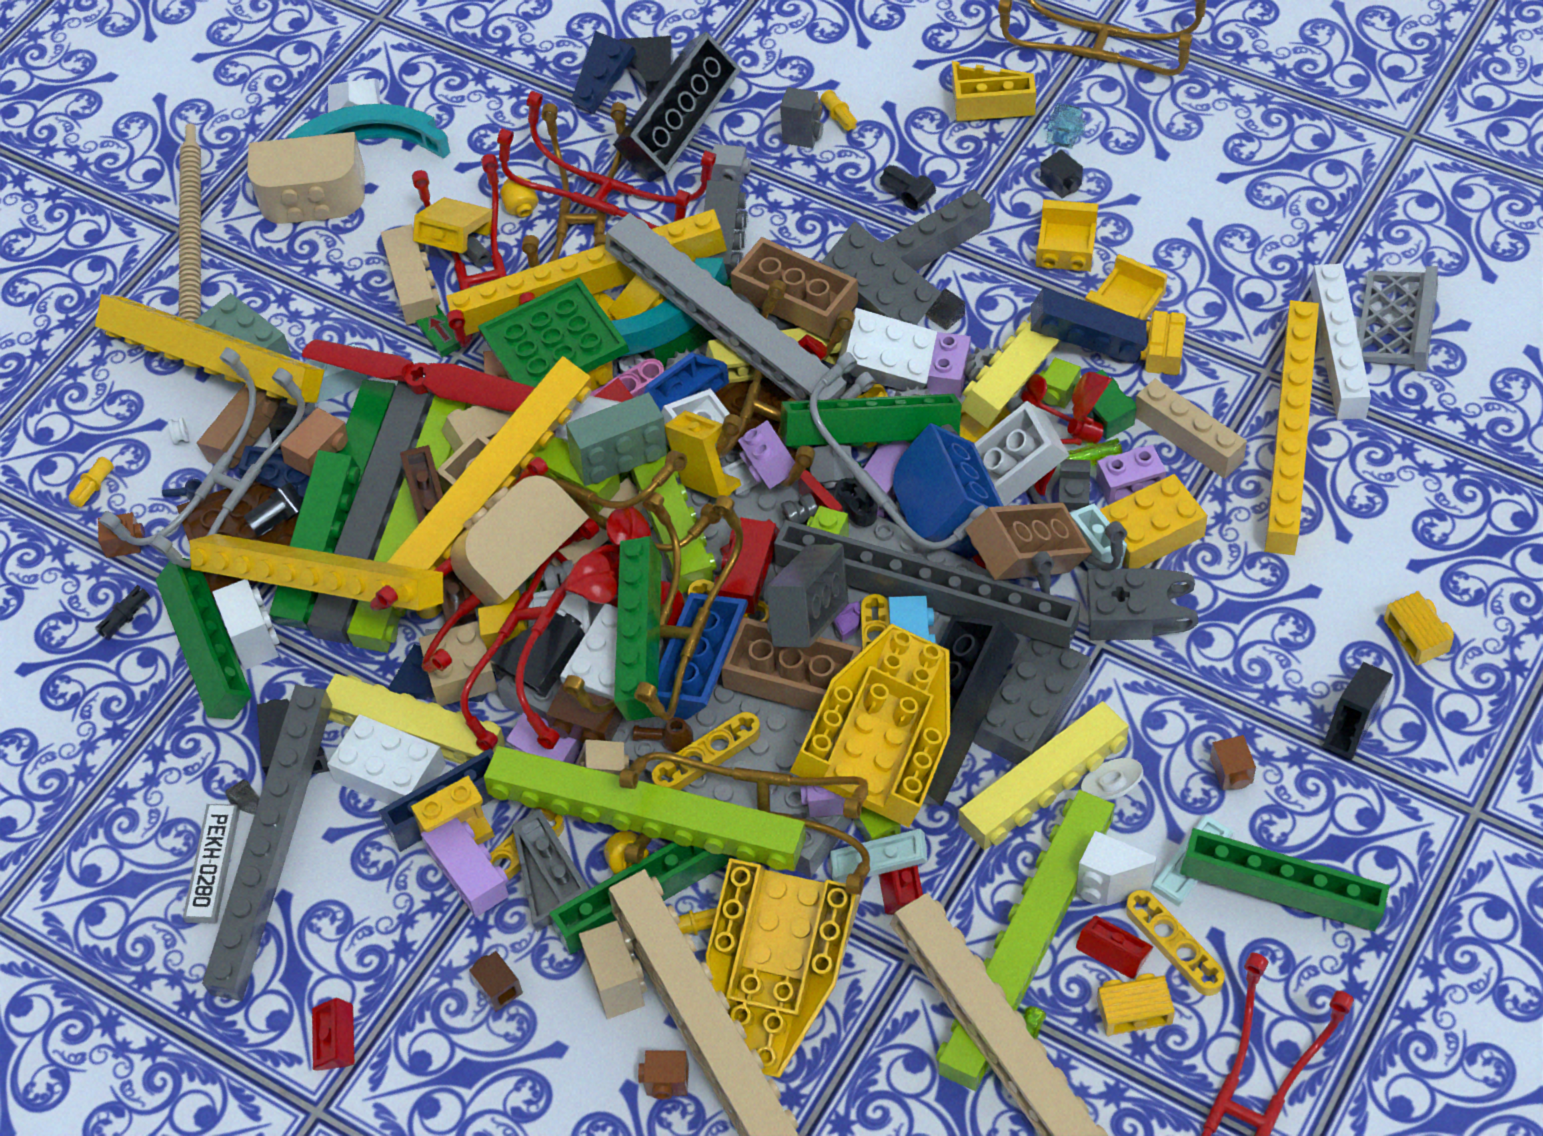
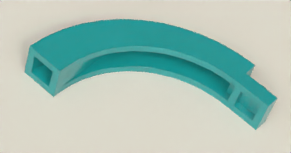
(379, 121)
(666, 319)

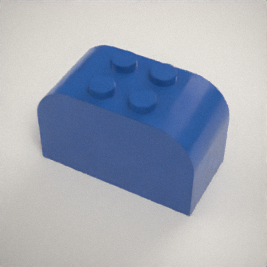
(941, 485)

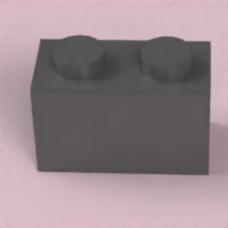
(801, 117)

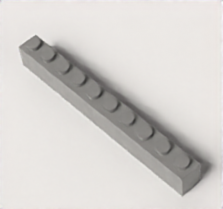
(719, 310)

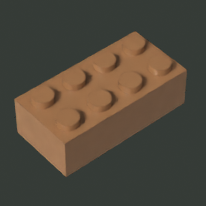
(812, 292)
(1014, 534)
(783, 673)

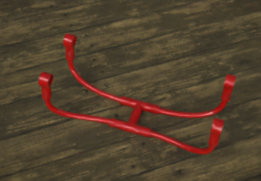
(607, 184)
(456, 317)
(543, 615)
(441, 659)
(1340, 1003)

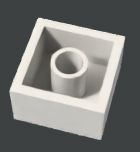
(247, 623)

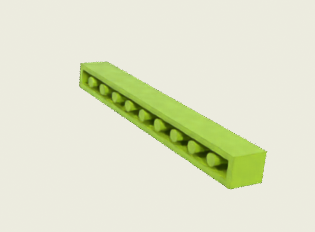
(380, 628)
(647, 809)
(1031, 926)

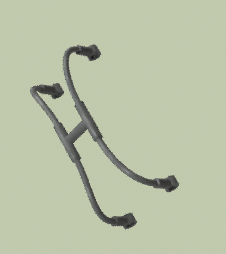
(1042, 561)

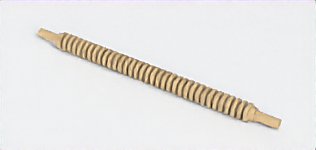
(190, 227)

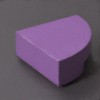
(848, 620)

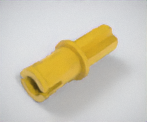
(838, 110)
(90, 481)
(698, 921)

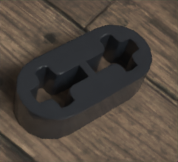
(860, 499)

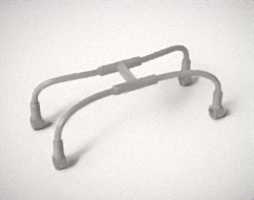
(862, 384)
(216, 475)

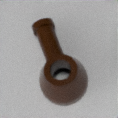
(672, 740)

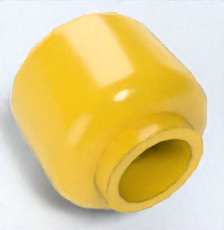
(518, 199)
(615, 850)

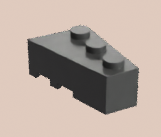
(546, 868)

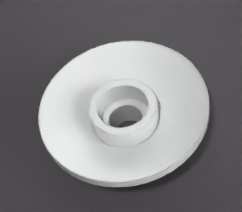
(1113, 778)

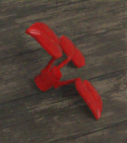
(1081, 427)
(599, 581)

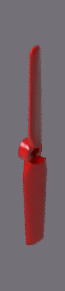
(440, 379)

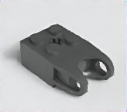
(1137, 603)

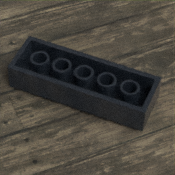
(677, 107)
(977, 662)

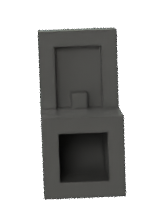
(1074, 483)

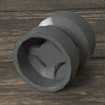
(799, 510)

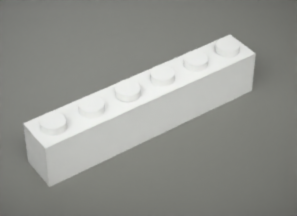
(1340, 342)

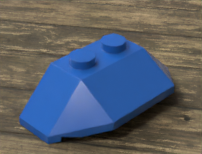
(687, 377)

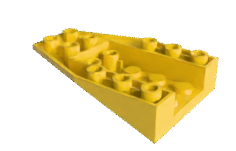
(883, 723)
(778, 954)

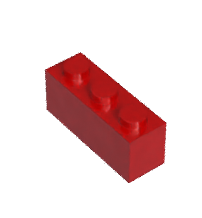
(753, 562)

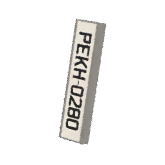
(211, 863)

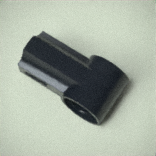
(912, 190)
(280, 506)

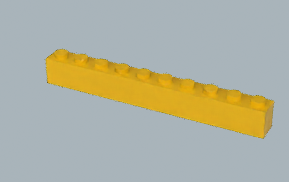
(596, 267)
(203, 346)
(1292, 429)
(496, 465)
(315, 570)

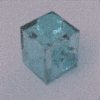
(1065, 125)

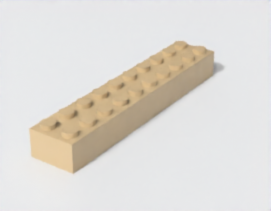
(699, 1009)

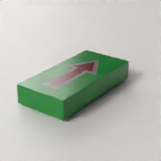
(438, 333)

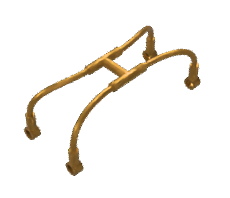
(1103, 31)
(530, 242)
(734, 426)
(585, 499)
(647, 692)
(852, 805)

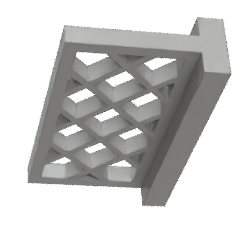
(1421, 324)

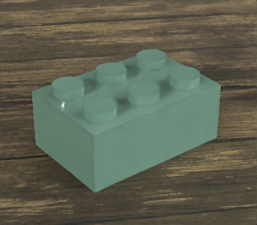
(240, 321)
(616, 439)

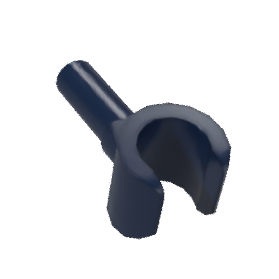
(189, 489)

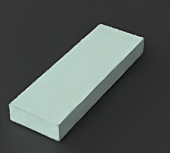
(885, 855)
(1176, 886)

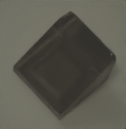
(946, 309)
(243, 796)

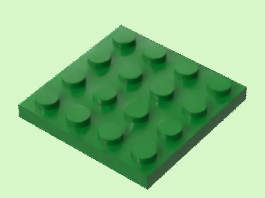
(552, 326)

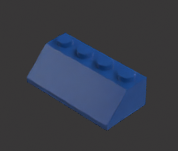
(708, 657)

